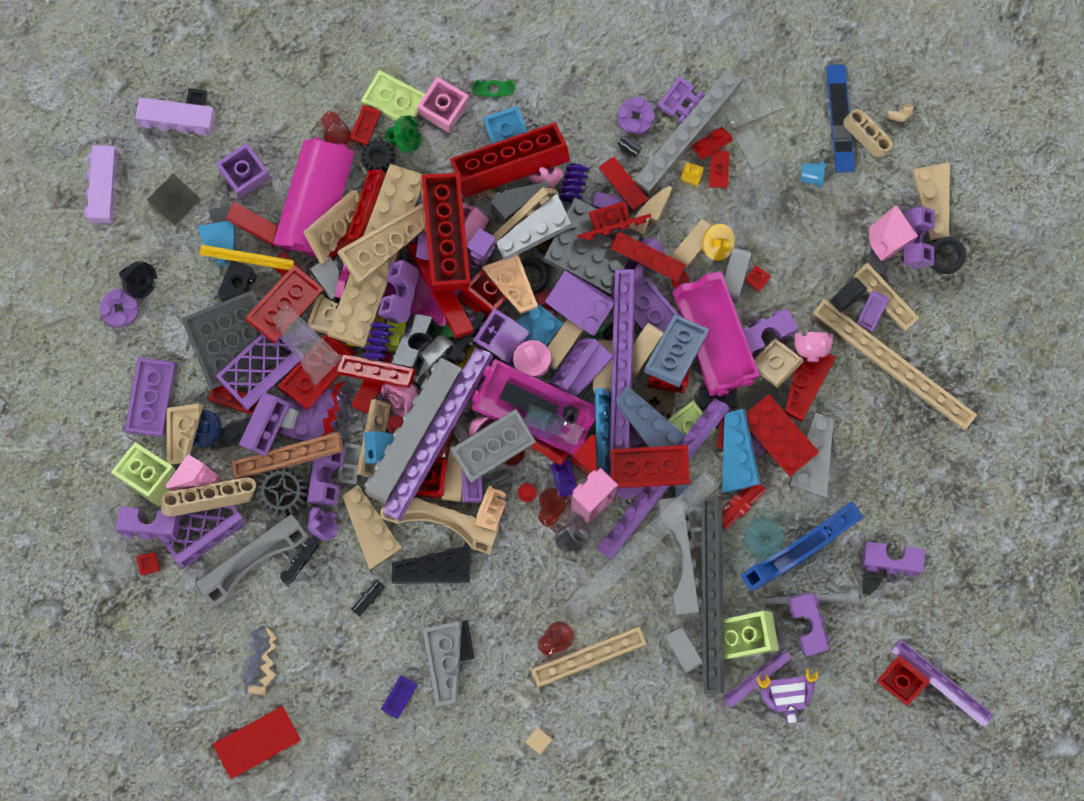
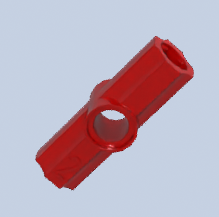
(740, 504)

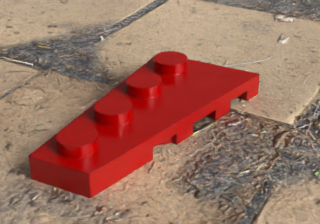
(806, 384)

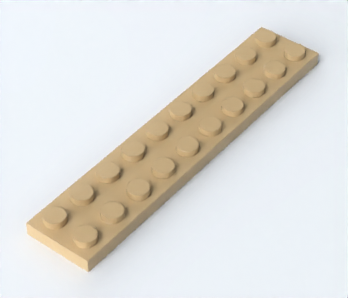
(362, 300)

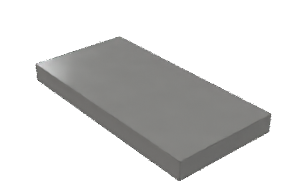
(492, 445)

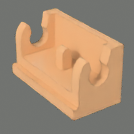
(491, 509)

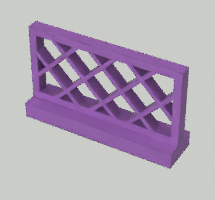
(268, 381)
(207, 541)

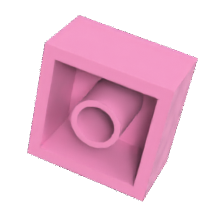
(443, 104)

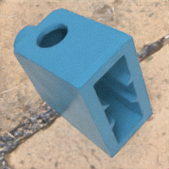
(219, 235)
(375, 445)

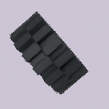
(378, 146)

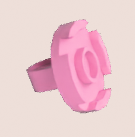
(532, 358)

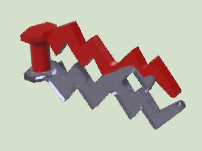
(340, 407)

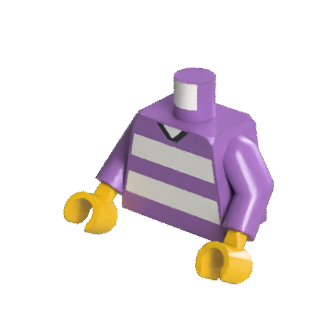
(788, 694)

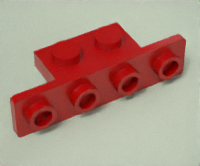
(611, 217)

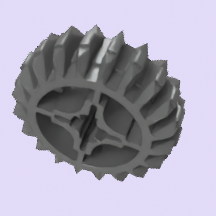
(280, 499)

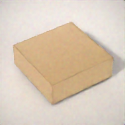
(538, 741)

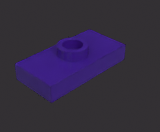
(564, 478)
(399, 697)

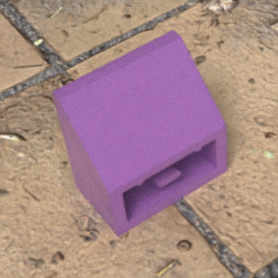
(501, 336)

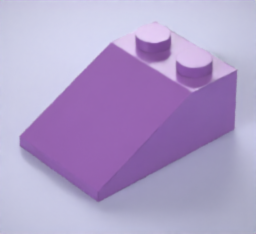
(580, 302)

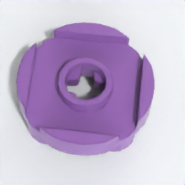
(635, 126)
(108, 309)

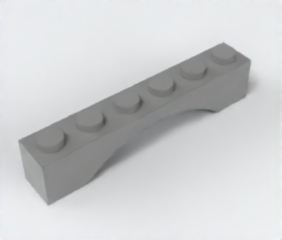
(280, 538)
(685, 597)

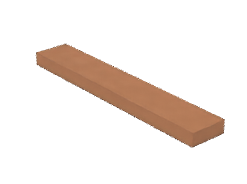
(288, 456)

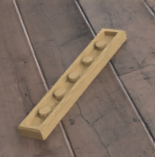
(588, 657)

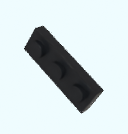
(459, 353)

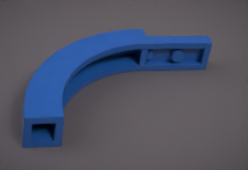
(802, 549)

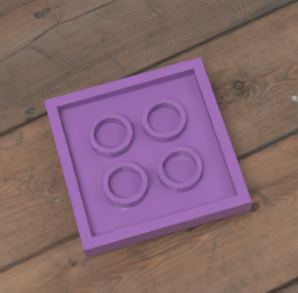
(309, 423)

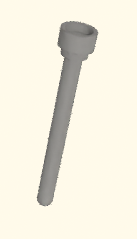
(850, 596)

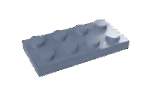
(676, 350)

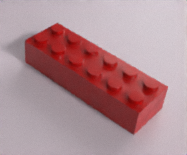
(510, 159)
(445, 232)

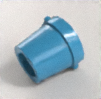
(813, 173)

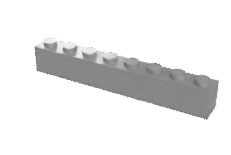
(688, 132)
(413, 430)

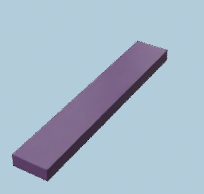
(943, 683)

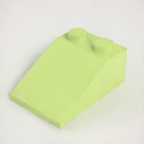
(144, 473)
(749, 635)

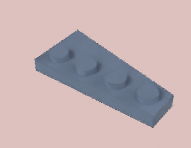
(647, 421)

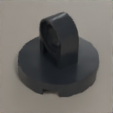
(138, 279)

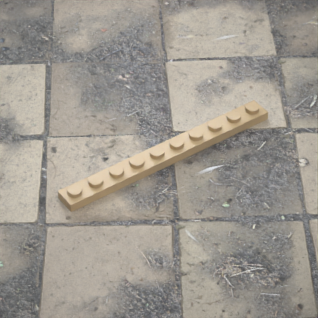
(894, 365)

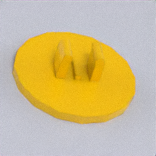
(718, 242)

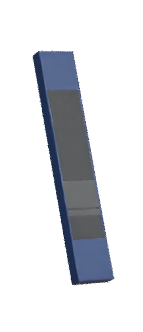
(838, 111)

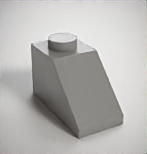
(327, 276)

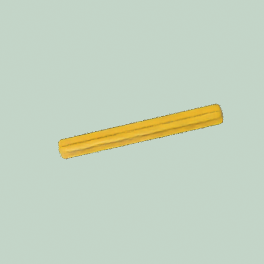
(246, 257)

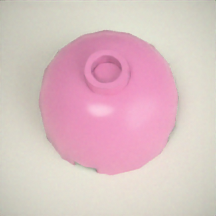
(813, 345)
(399, 397)

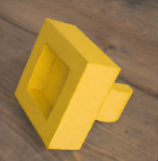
(692, 174)

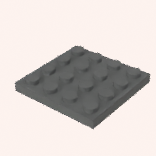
(587, 259)
(222, 334)

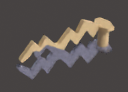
(259, 654)

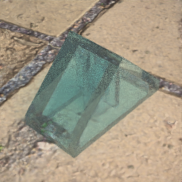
(544, 420)

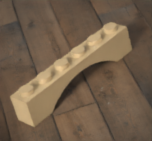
(476, 536)

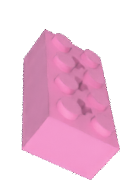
(593, 496)

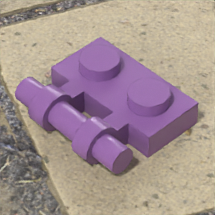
(676, 96)

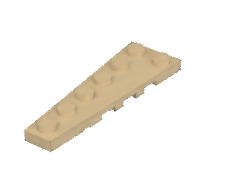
(380, 245)

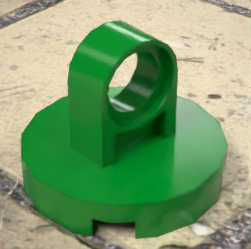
(405, 134)

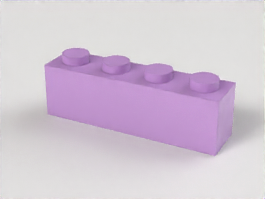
(175, 116)
(101, 184)

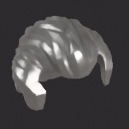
(571, 538)

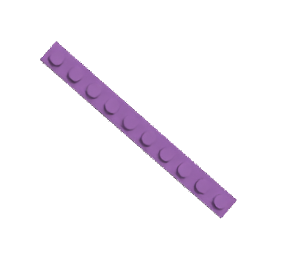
(623, 354)
(437, 434)
(650, 495)

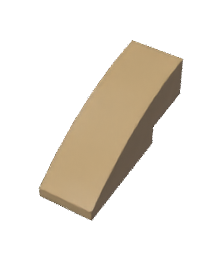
(655, 207)

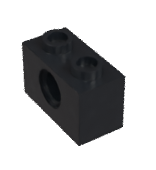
(235, 272)

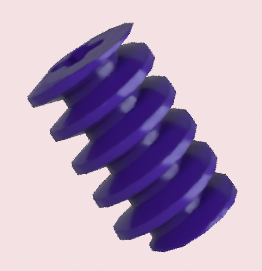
(573, 181)
(378, 341)

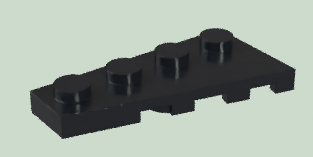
(440, 567)

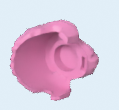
(551, 176)

